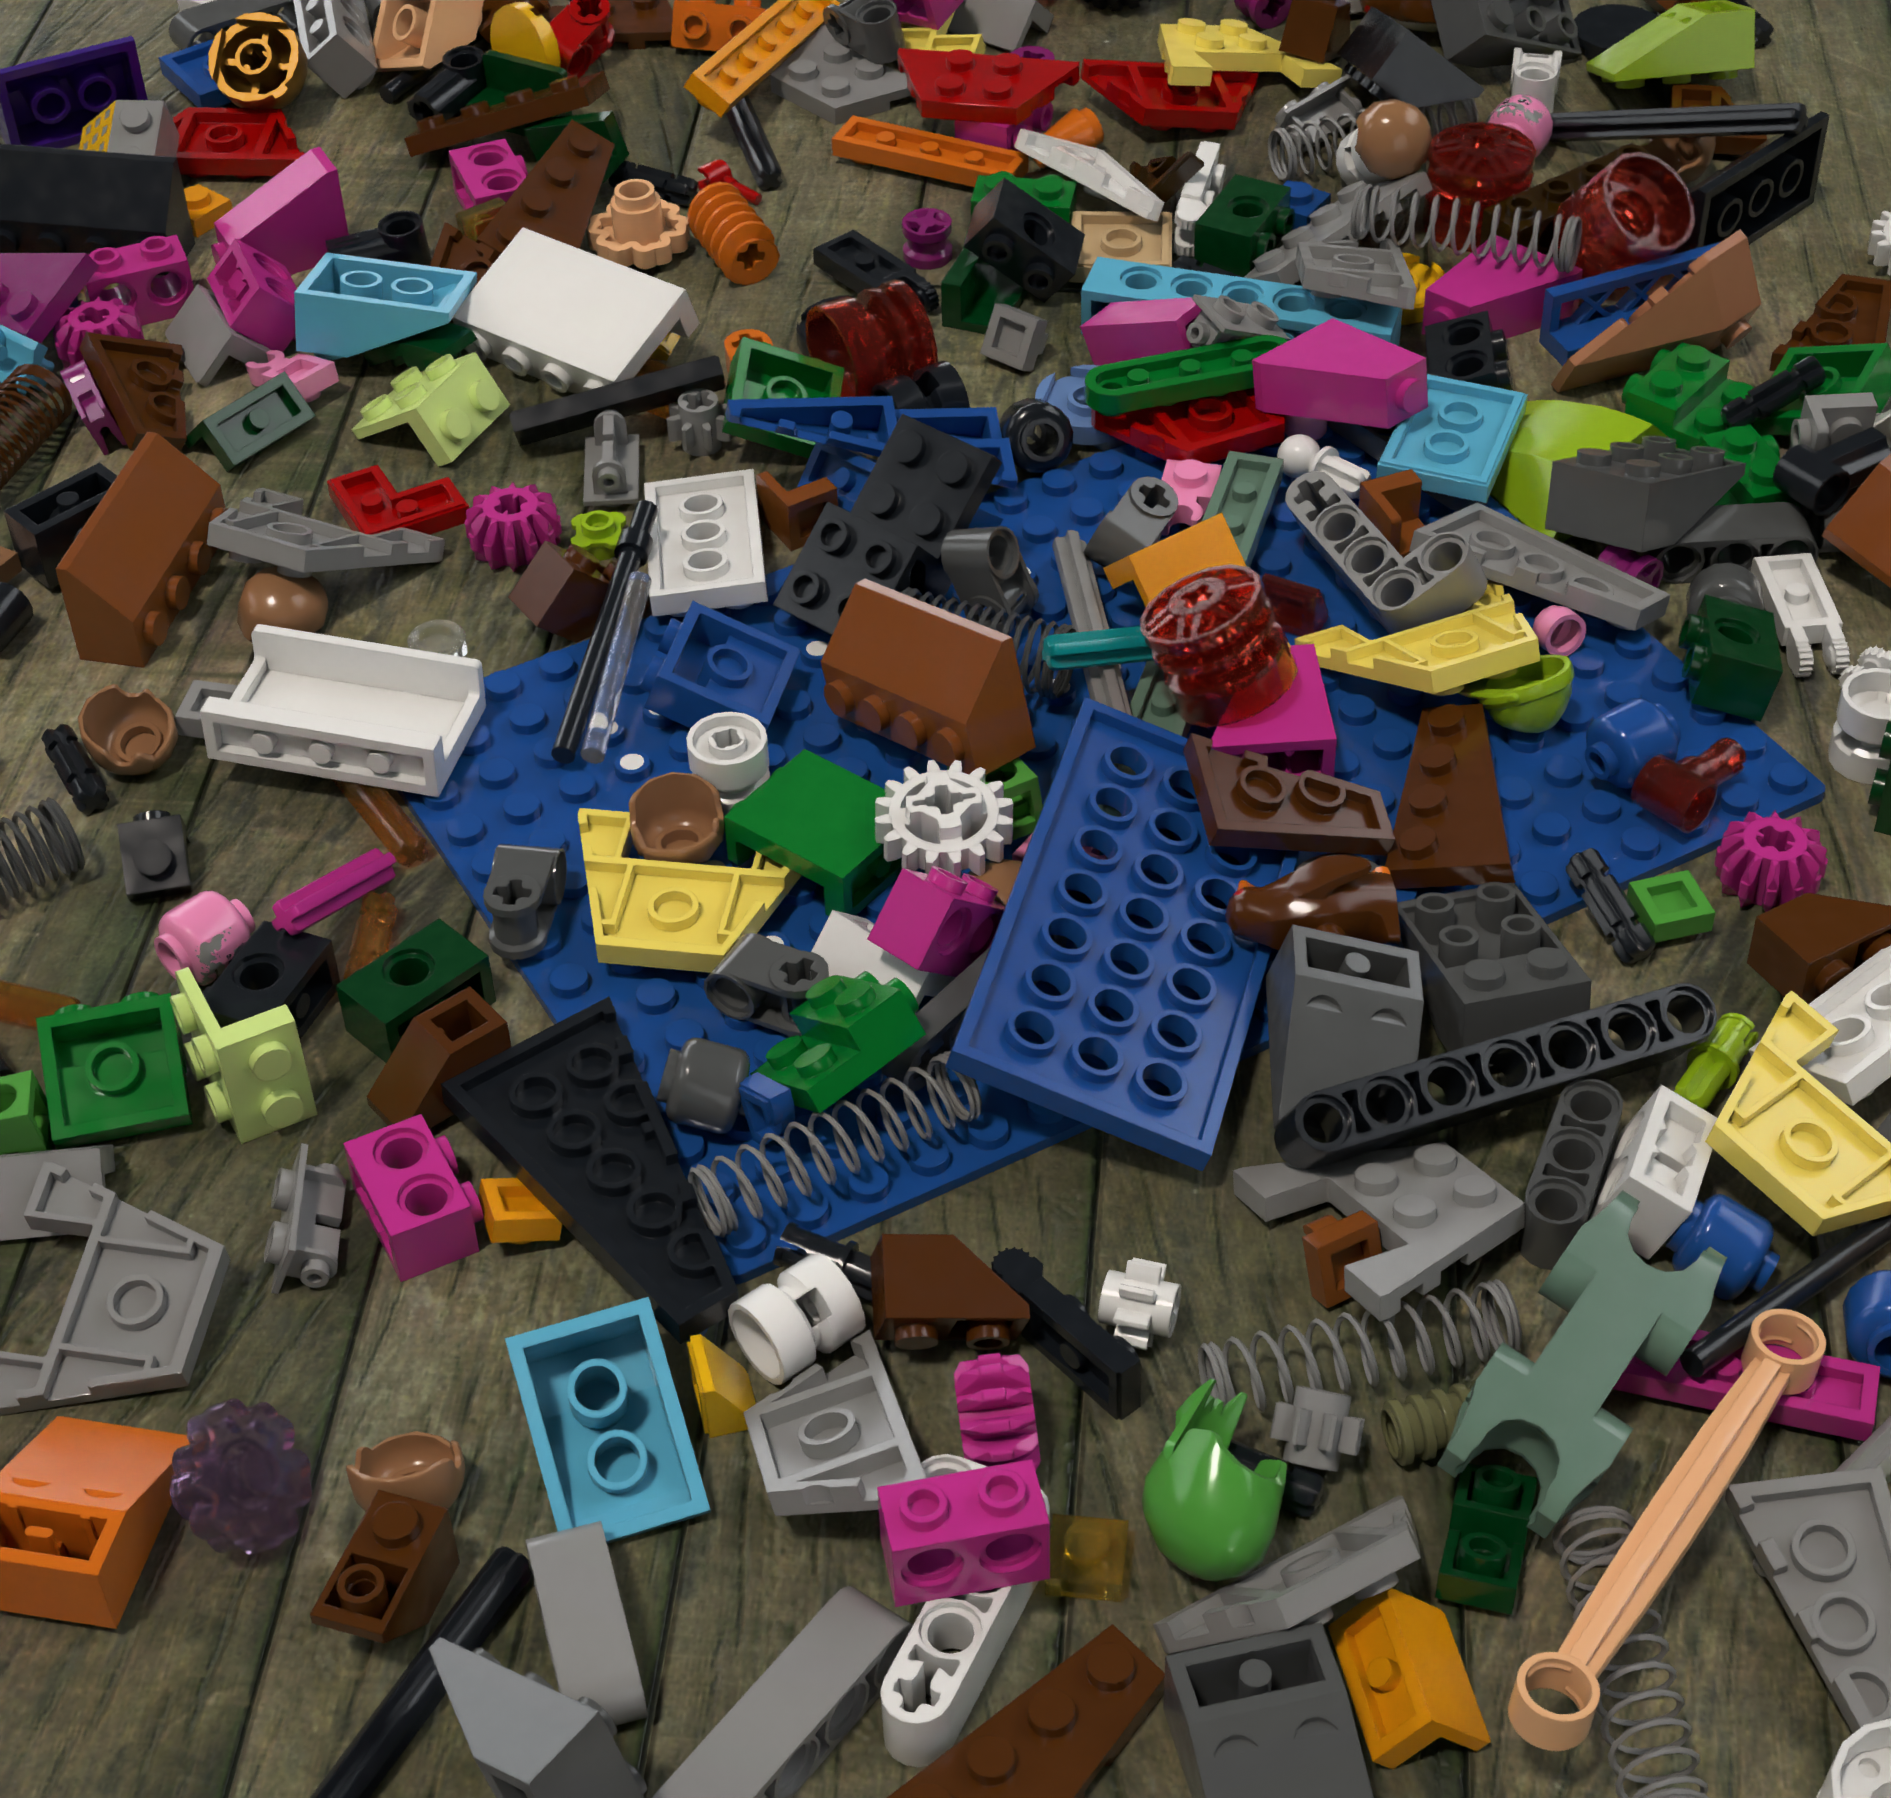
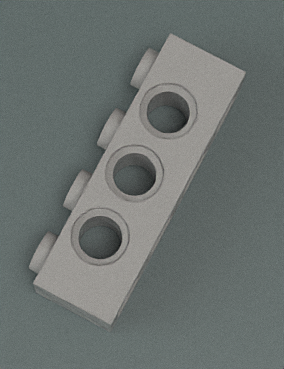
(337, 42)

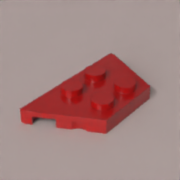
(981, 85)
(1150, 100)
(234, 142)
(1197, 428)

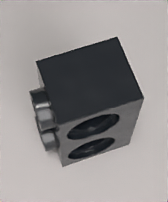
(1469, 351)

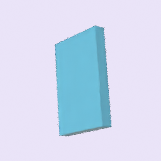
(1457, 439)

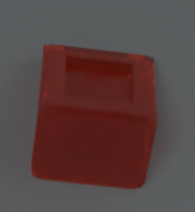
(1296, 606)

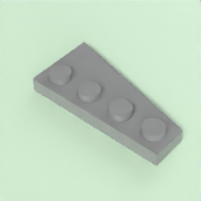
(1332, 224)
(1549, 568)
(1830, 1565)

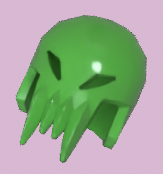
(1205, 1504)

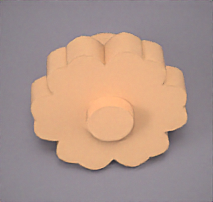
(638, 227)

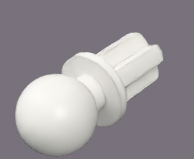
(1304, 455)

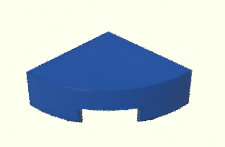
(766, 1106)

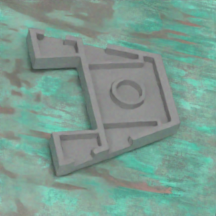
(836, 80)
(276, 532)
(1427, 1209)
(132, 1306)

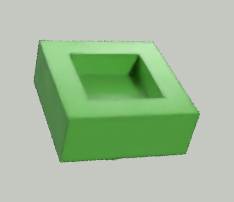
(1671, 906)

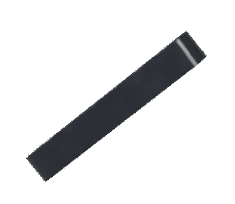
(1472, 1090)

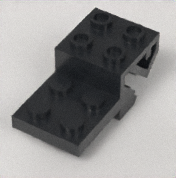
(896, 527)

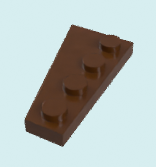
(519, 109)
(556, 193)
(1450, 806)
(1054, 1732)

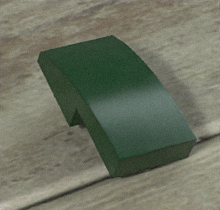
(423, 347)
(1486, 1538)

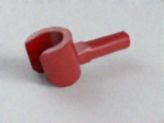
(720, 172)

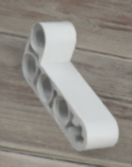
(967, 1622)

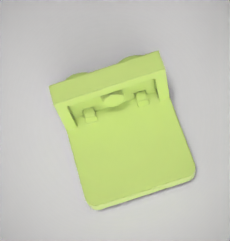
(442, 404)
(251, 1065)

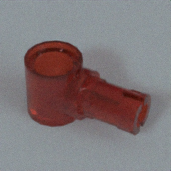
(1687, 789)

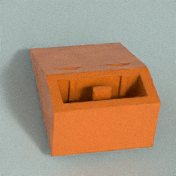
(82, 1518)

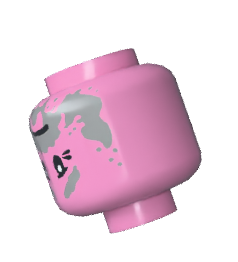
(1527, 116)
(203, 935)

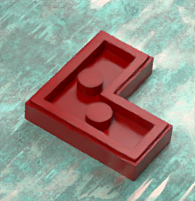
(374, 506)

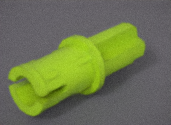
(1716, 1061)

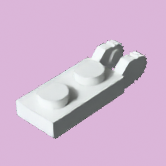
(1196, 197)
(1802, 611)

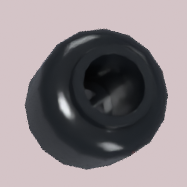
(1050, 443)

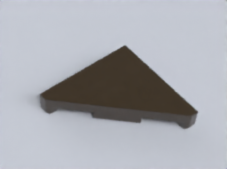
(1167, 174)

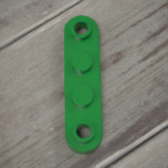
(1175, 376)

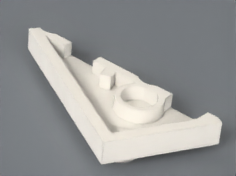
(1093, 169)

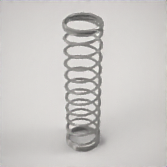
(1290, 173)
(1568, 248)
(944, 1088)
(1214, 1362)
(1601, 1557)

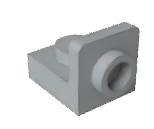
(1833, 418)

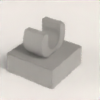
(1014, 337)

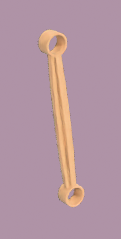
(1665, 1531)

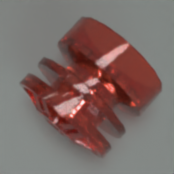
(1475, 164)
(1629, 214)
(872, 336)
(1219, 645)

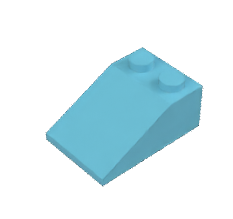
(370, 302)
(608, 1422)

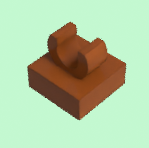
(1331, 1246)

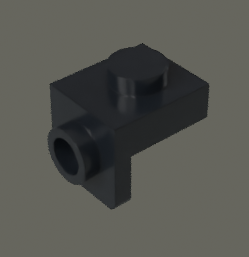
(155, 855)

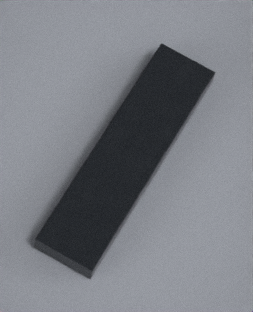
(626, 397)

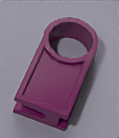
(90, 403)

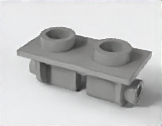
(1323, 102)
(1230, 320)
(611, 463)
(296, 1243)

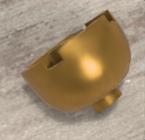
(258, 62)

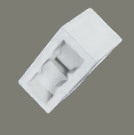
(1661, 1164)

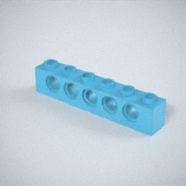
(1296, 308)

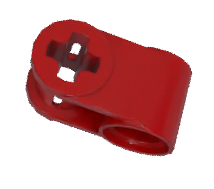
(583, 34)

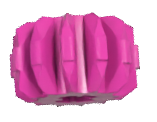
(95, 317)
(511, 525)
(1770, 860)
(996, 1410)

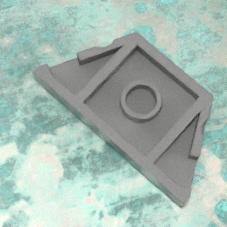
(1356, 272)
(833, 1437)
(1302, 1584)

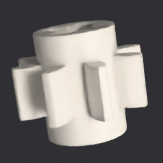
(1140, 1302)

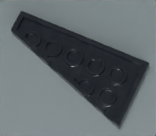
(598, 1155)

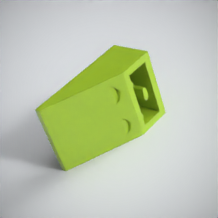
(1682, 41)

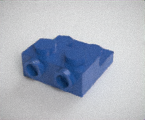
(717, 668)

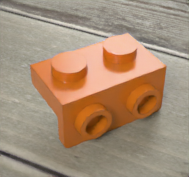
(710, 25)

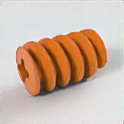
(732, 234)

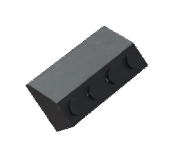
(1402, 66)
(1759, 187)
(88, 200)

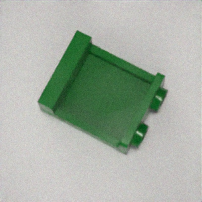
(818, 825)

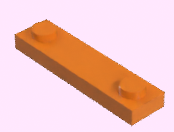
(923, 152)

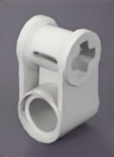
(1536, 76)

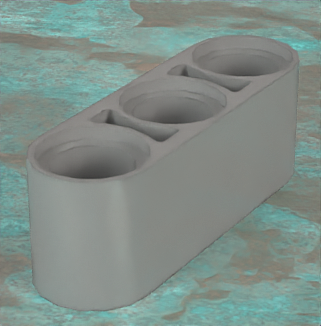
(586, 1621)

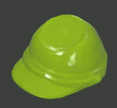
(1529, 699)

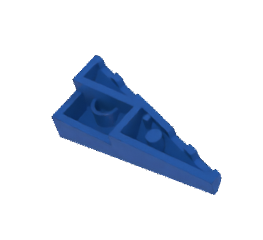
(868, 422)

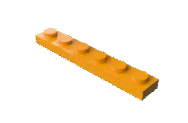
(755, 53)

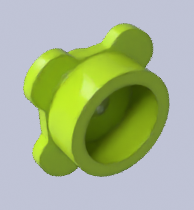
(598, 532)

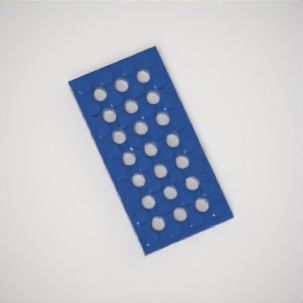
(1070, 1024)

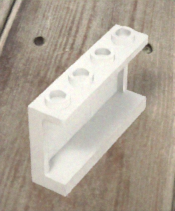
(570, 314)
(348, 711)

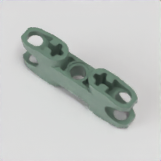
(1554, 1406)

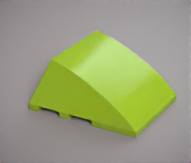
(1551, 433)

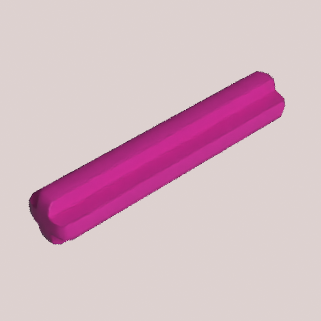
(333, 891)

